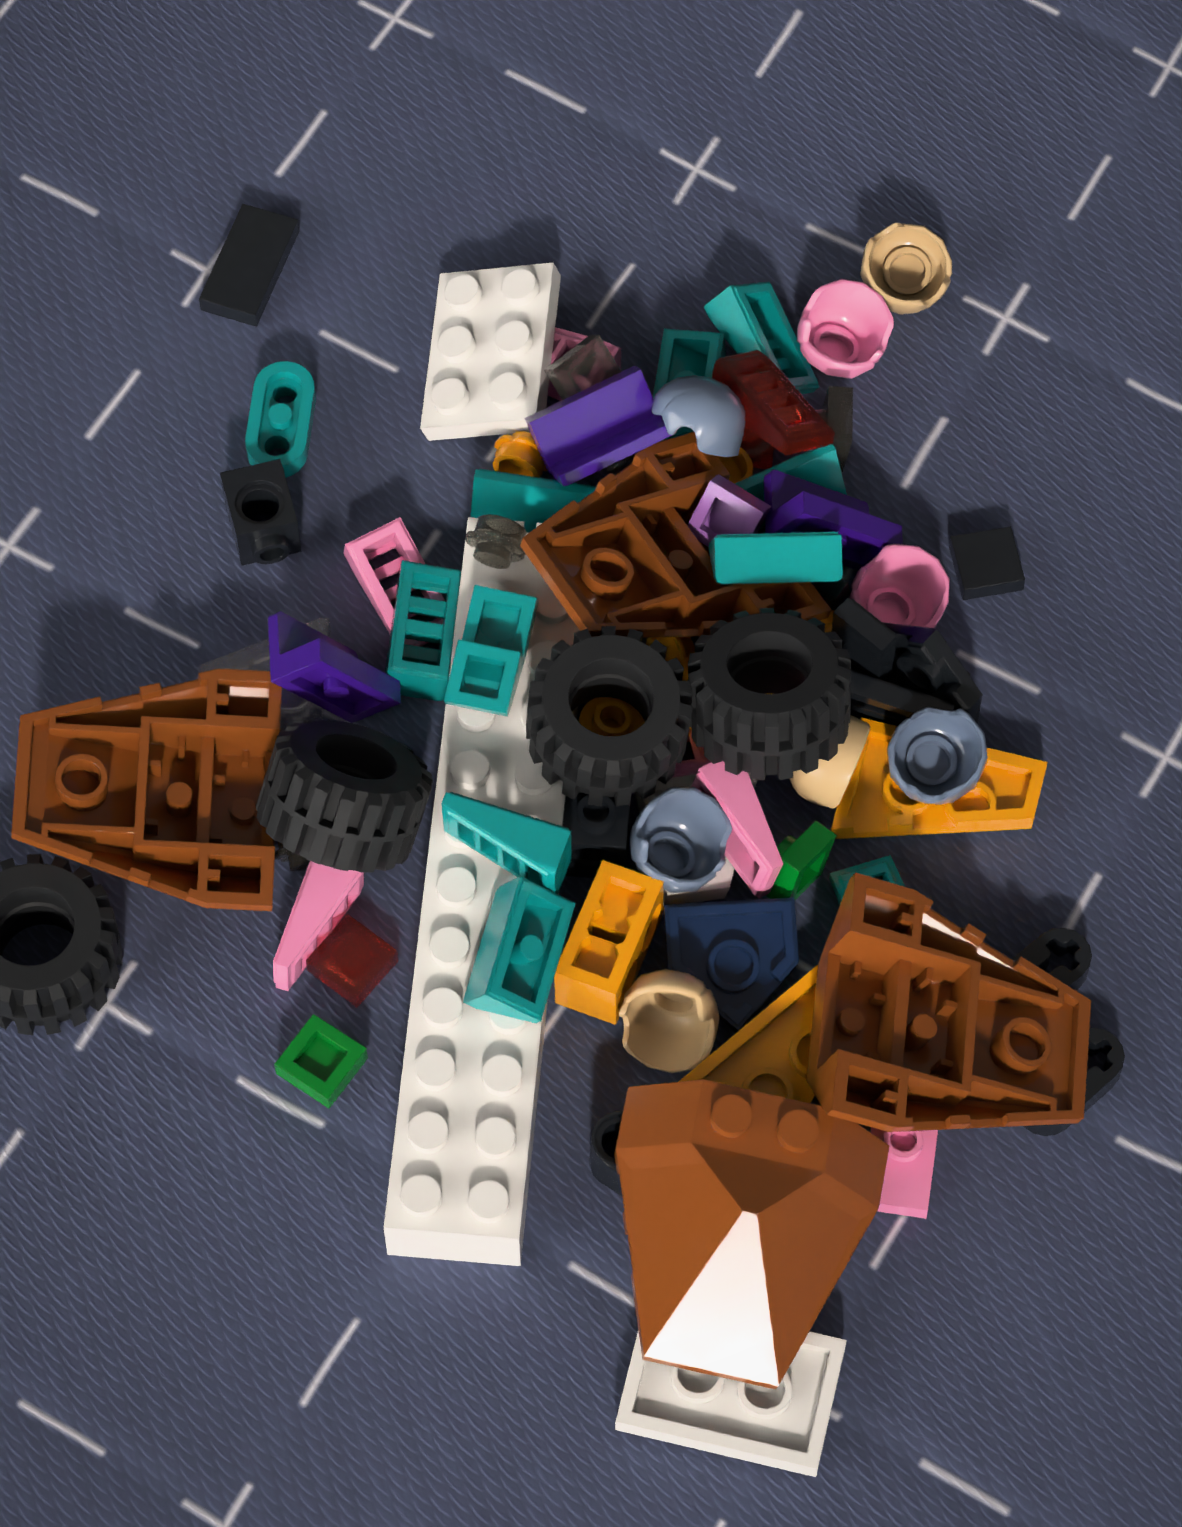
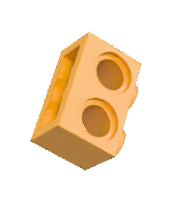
(608, 942)

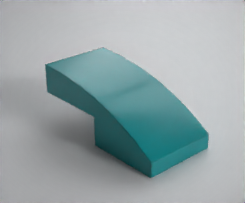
(491, 651)

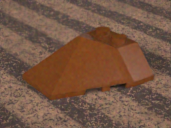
(637, 564)
(157, 786)
(937, 1026)
(738, 1221)

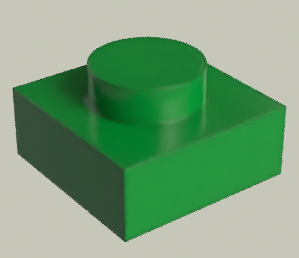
(802, 861)
(321, 1061)

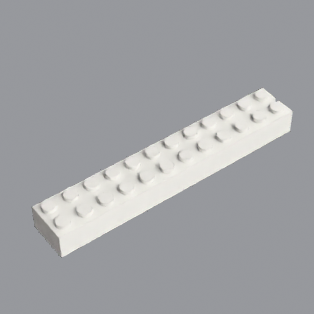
(468, 1071)

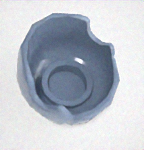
(707, 409)
(937, 755)
(680, 839)

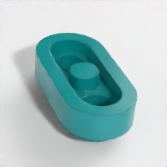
(281, 424)

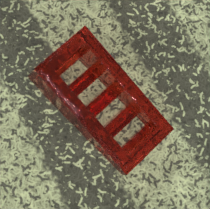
(772, 403)

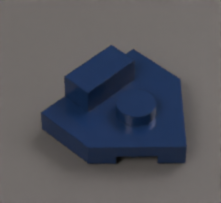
(734, 949)

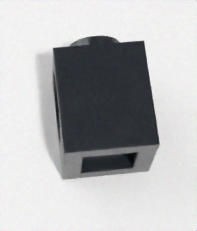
(261, 491)
(596, 834)

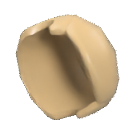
(907, 267)
(829, 782)
(669, 1020)

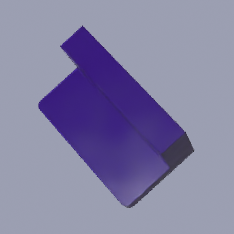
(597, 427)
(810, 508)
(327, 671)

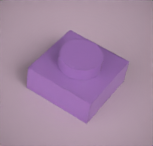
(726, 510)

